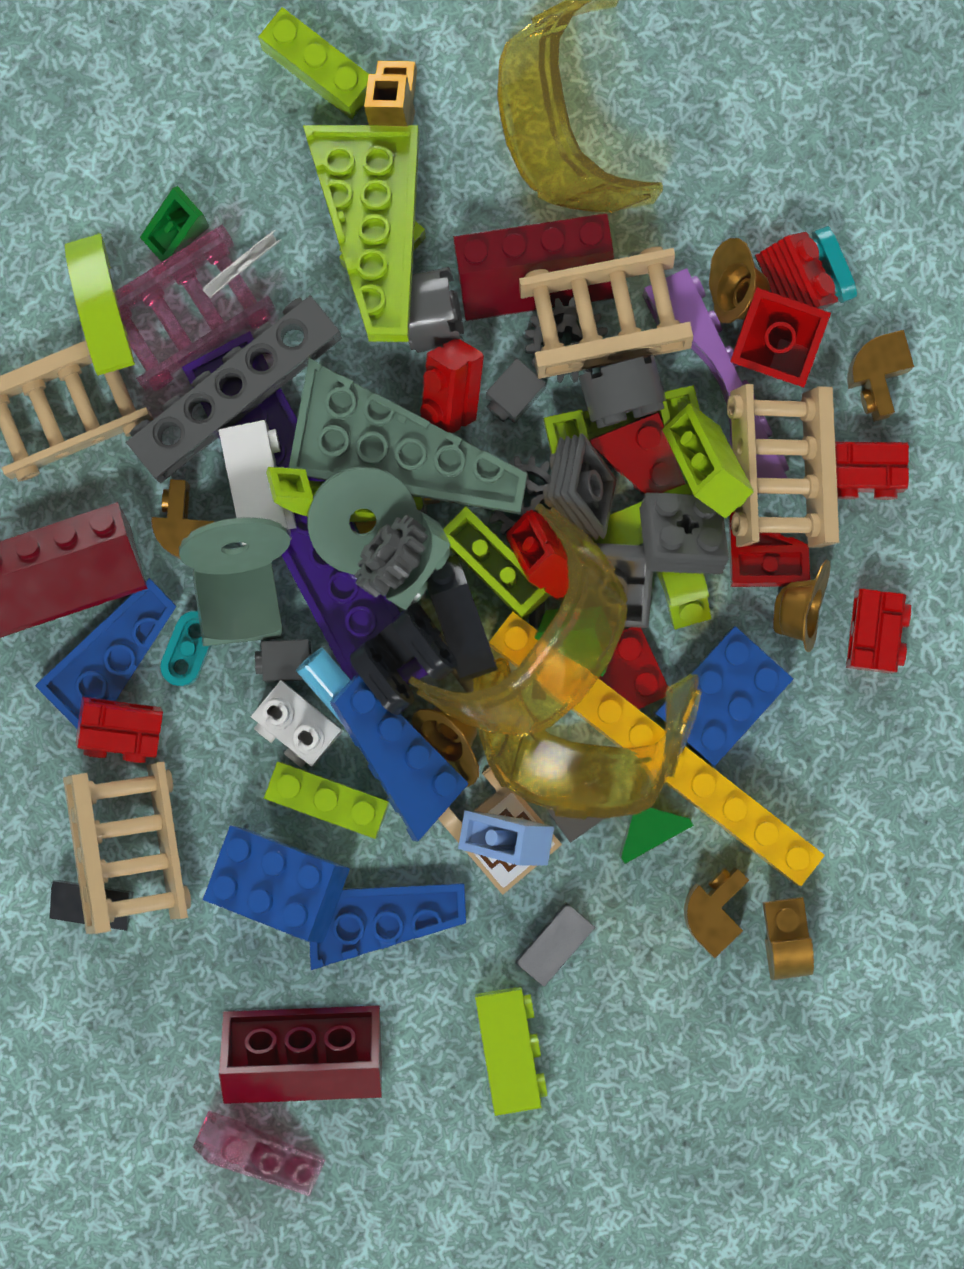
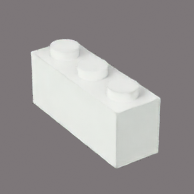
(247, 455)

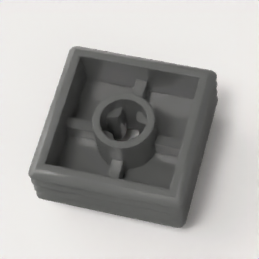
(581, 485)
(682, 535)
(635, 579)

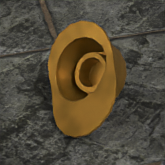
(734, 280)
(799, 608)
(450, 739)

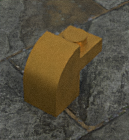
(391, 94)
(873, 364)
(176, 526)
(705, 915)
(788, 941)

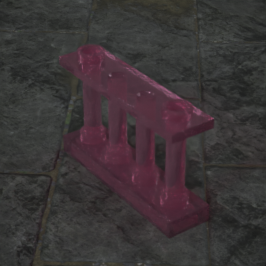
(182, 269)

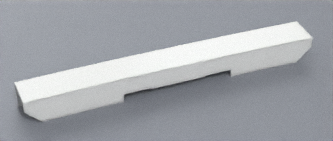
(240, 264)

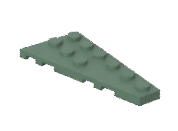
(352, 428)

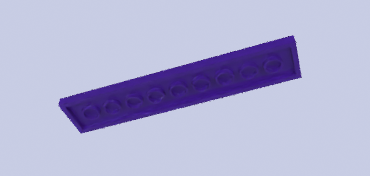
(340, 606)

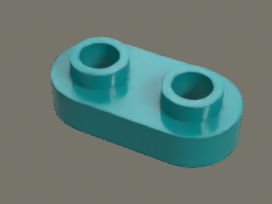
(835, 264)
(184, 647)

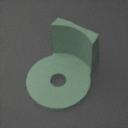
(387, 499)
(236, 585)

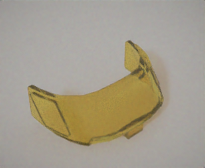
(539, 125)
(565, 657)
(590, 778)

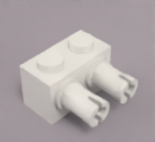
(296, 725)

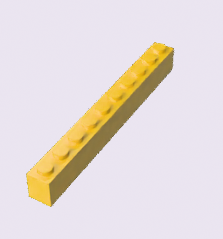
(693, 776)

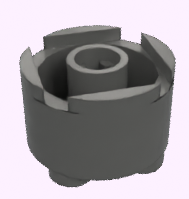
(433, 311)
(623, 389)

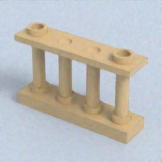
(593, 349)
(31, 381)
(816, 449)
(89, 833)

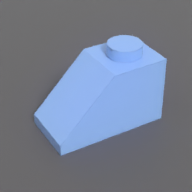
(506, 838)

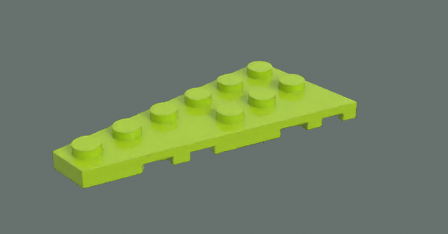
(371, 199)

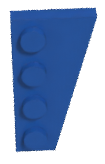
(109, 654)
(398, 756)
(387, 916)

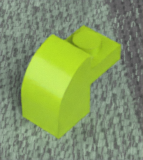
(685, 597)

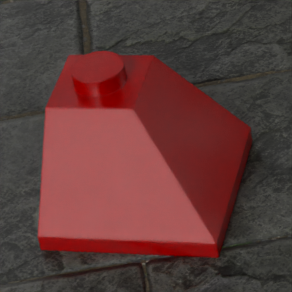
(780, 337)

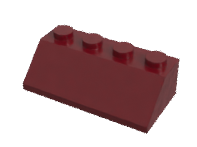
(496, 259)
(67, 568)
(301, 1054)

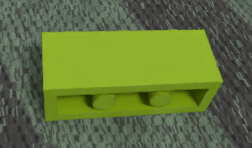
(315, 62)
(707, 461)
(493, 563)
(326, 799)
(510, 1050)

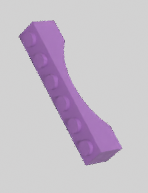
(687, 306)

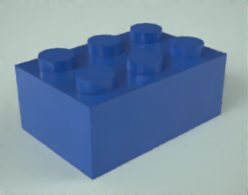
(736, 689)
(276, 884)

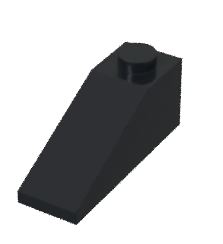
(460, 620)

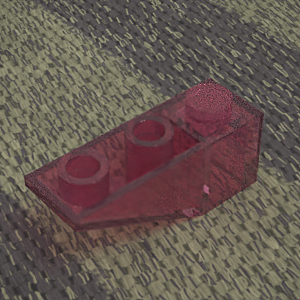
(257, 1154)

